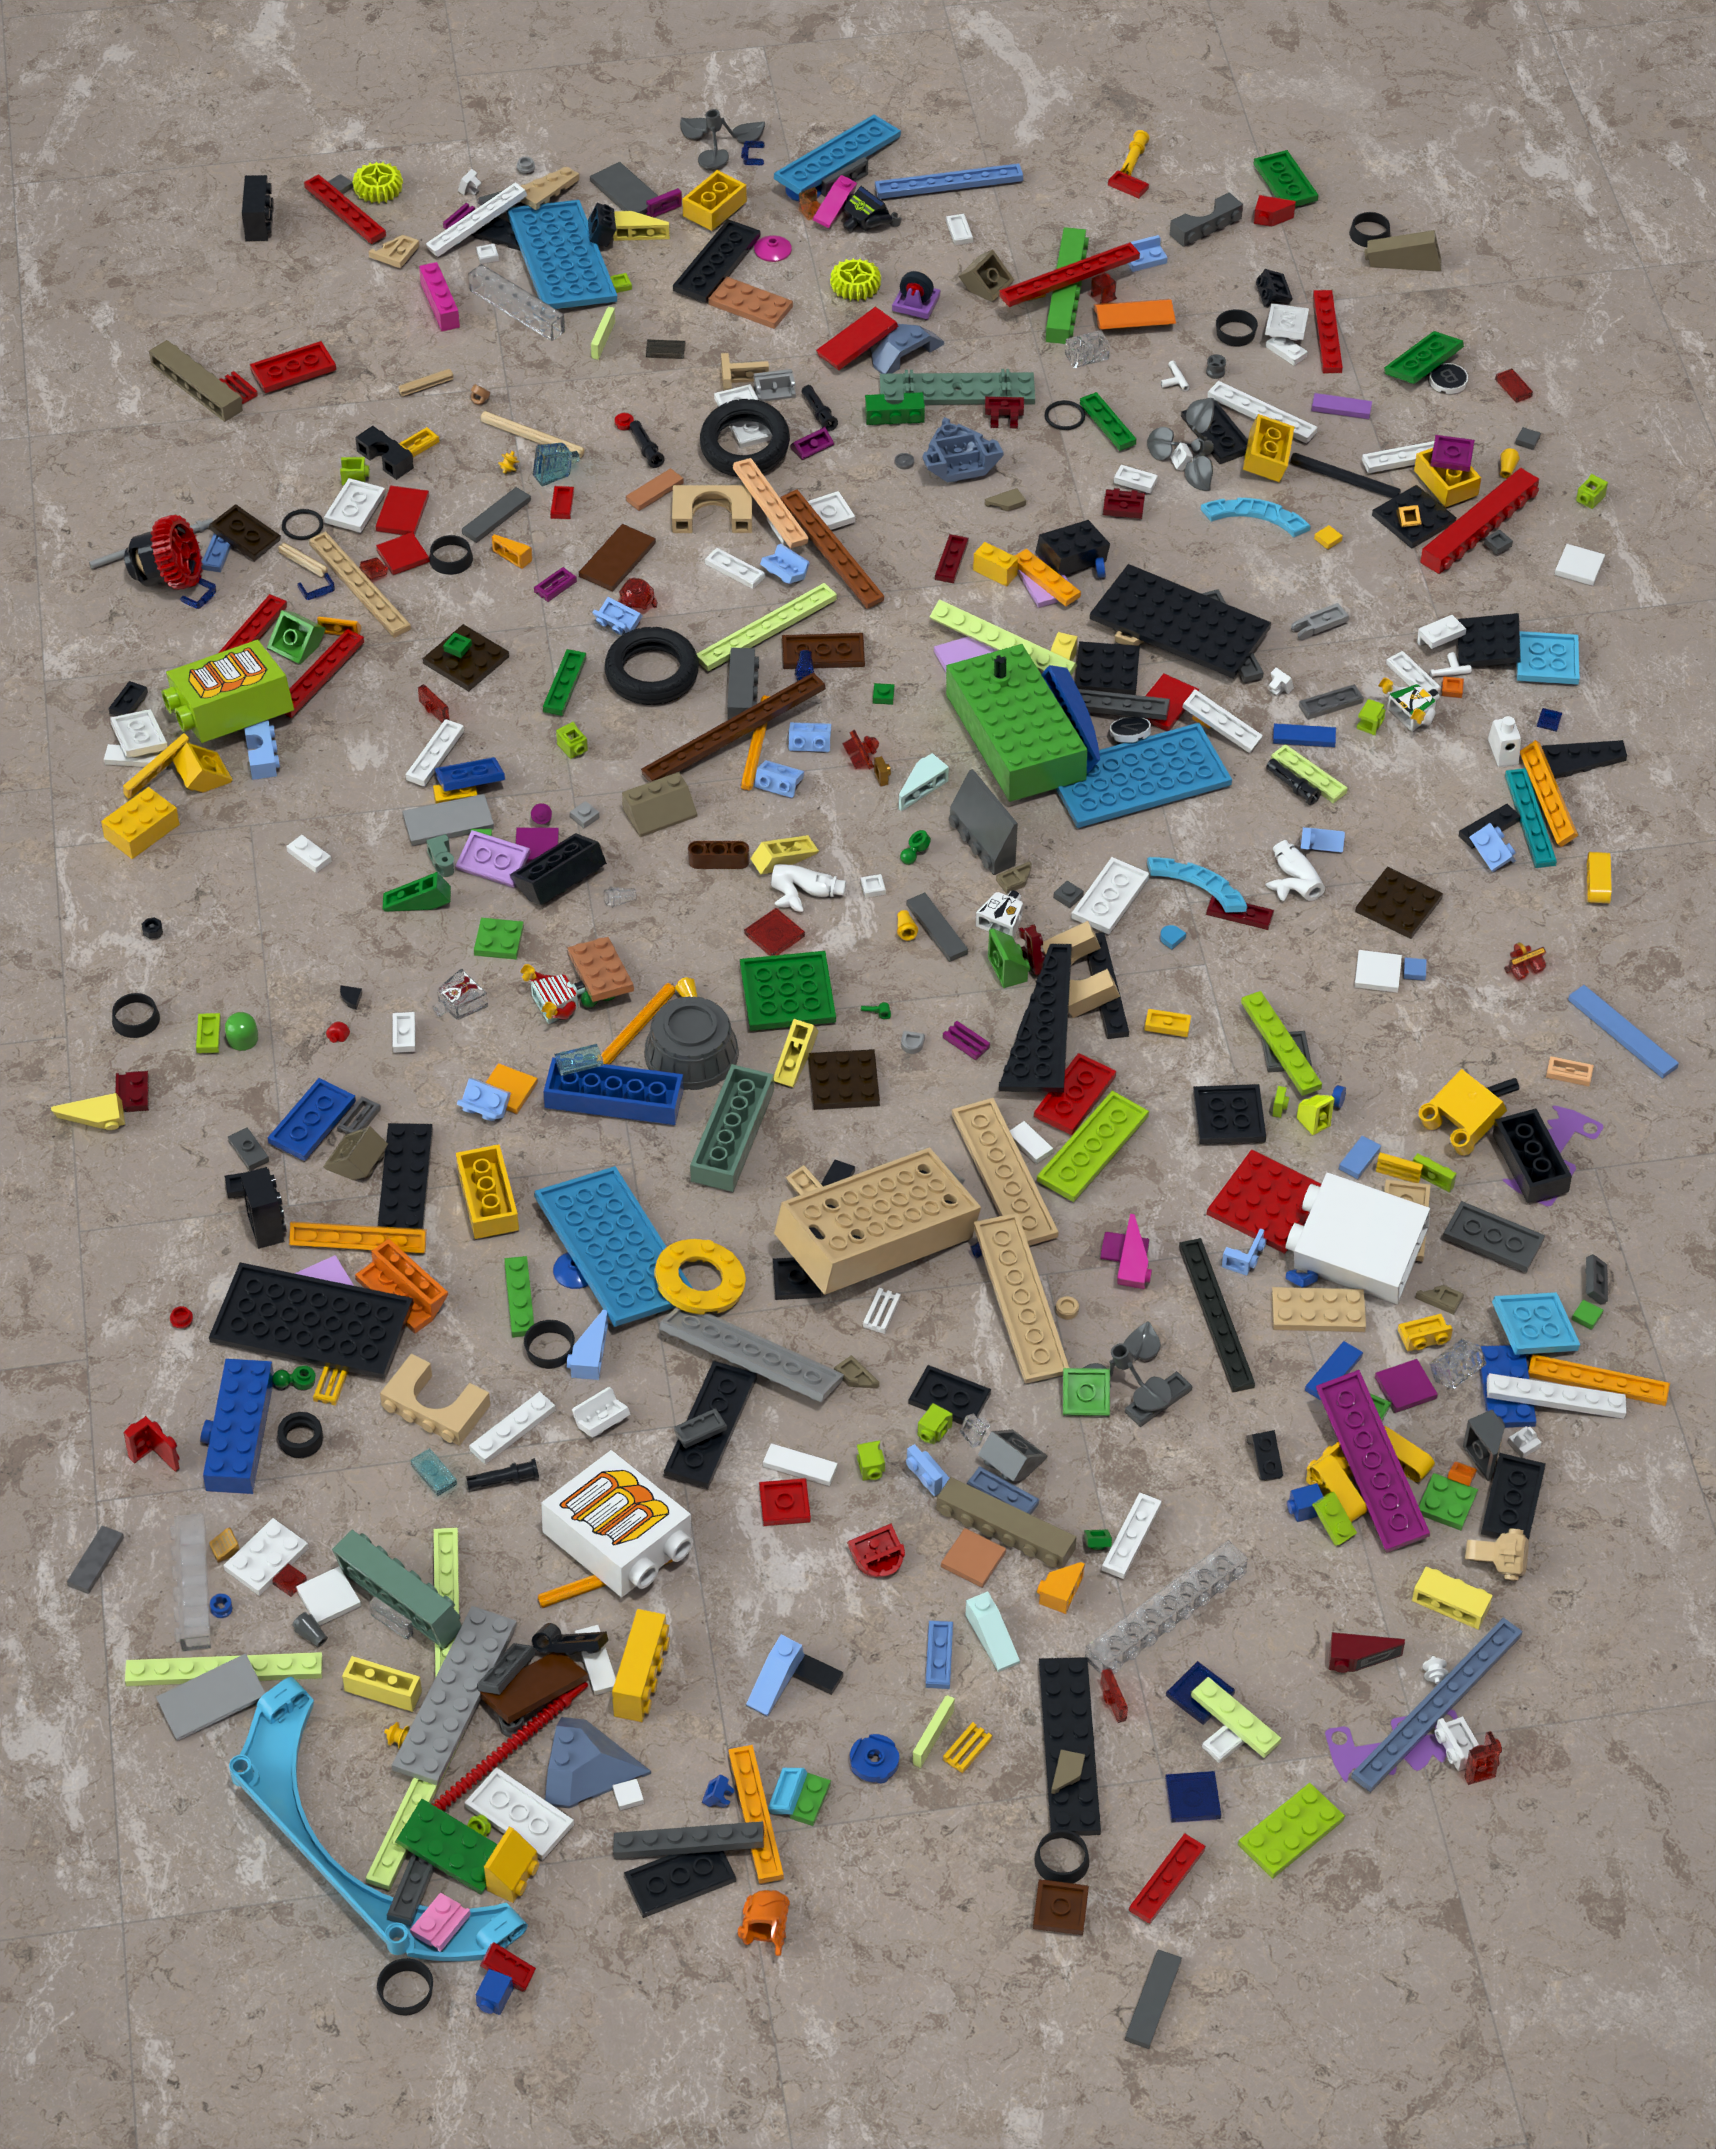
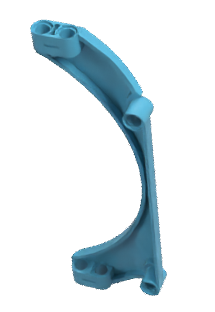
(271, 1781)

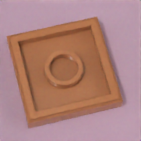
(973, 1557)

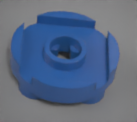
(874, 1771)

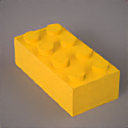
(487, 1191)
(640, 1665)

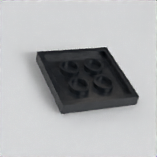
(1432, 515)
(1490, 640)
(1107, 667)
(1229, 1114)

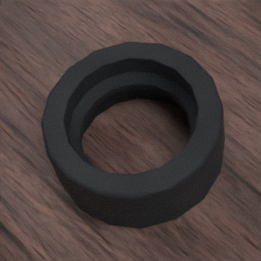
(295, 1420)

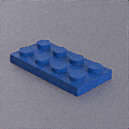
(311, 1119)
(1504, 1362)

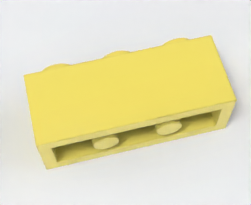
(1452, 1597)
(382, 1683)

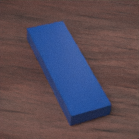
(1304, 735)
(1337, 1365)

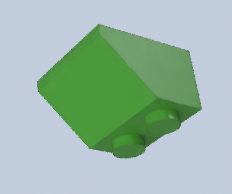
(295, 636)
(1007, 959)

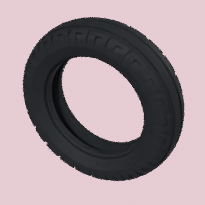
(744, 411)
(657, 691)

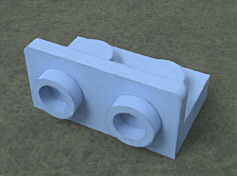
(1150, 254)
(809, 737)
(778, 778)
(484, 1099)

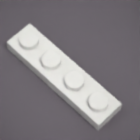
(1393, 457)
(1222, 721)
(434, 752)
(512, 1428)
(1131, 1535)

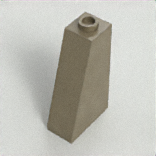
(1406, 252)

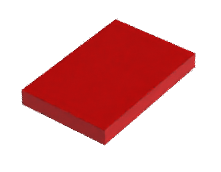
(402, 510)
(1177, 692)

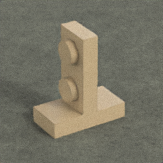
(740, 371)

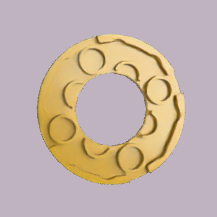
(692, 1300)

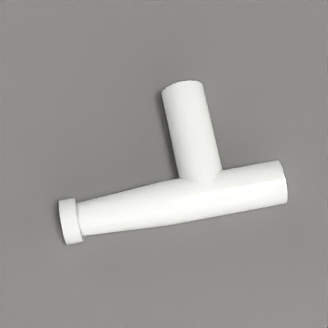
(1178, 379)
(1455, 669)

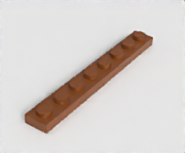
(832, 549)

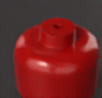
(337, 1032)

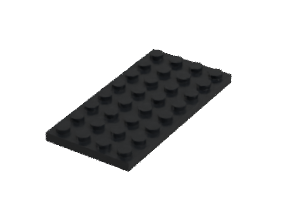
(1180, 621)
(311, 1320)

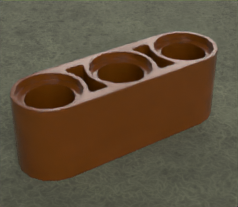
(718, 854)

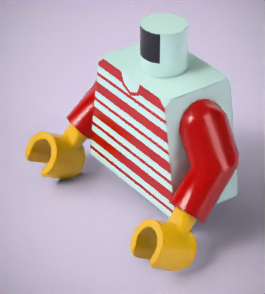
(553, 994)

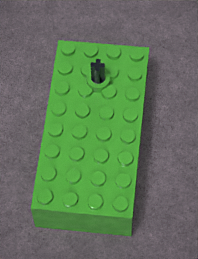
(1016, 722)

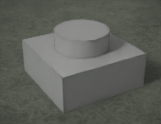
(584, 814)

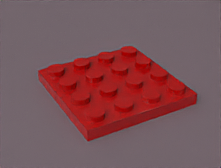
(1263, 1197)

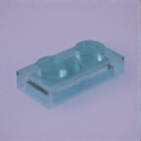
(578, 1059)
(433, 1472)

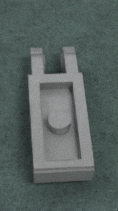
(1320, 621)

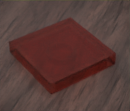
(774, 932)

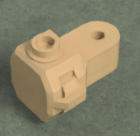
(1507, 1553)

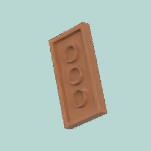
(750, 302)
(600, 969)

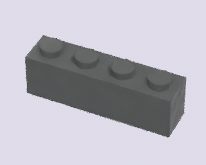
(742, 680)

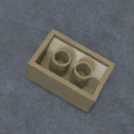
(658, 804)

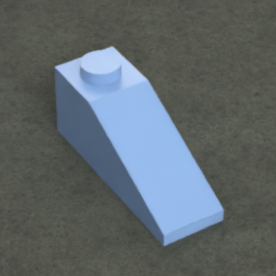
(589, 1350)
(775, 1674)

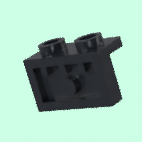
(1272, 287)

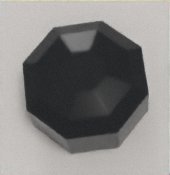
(152, 928)

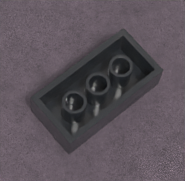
(1532, 1155)

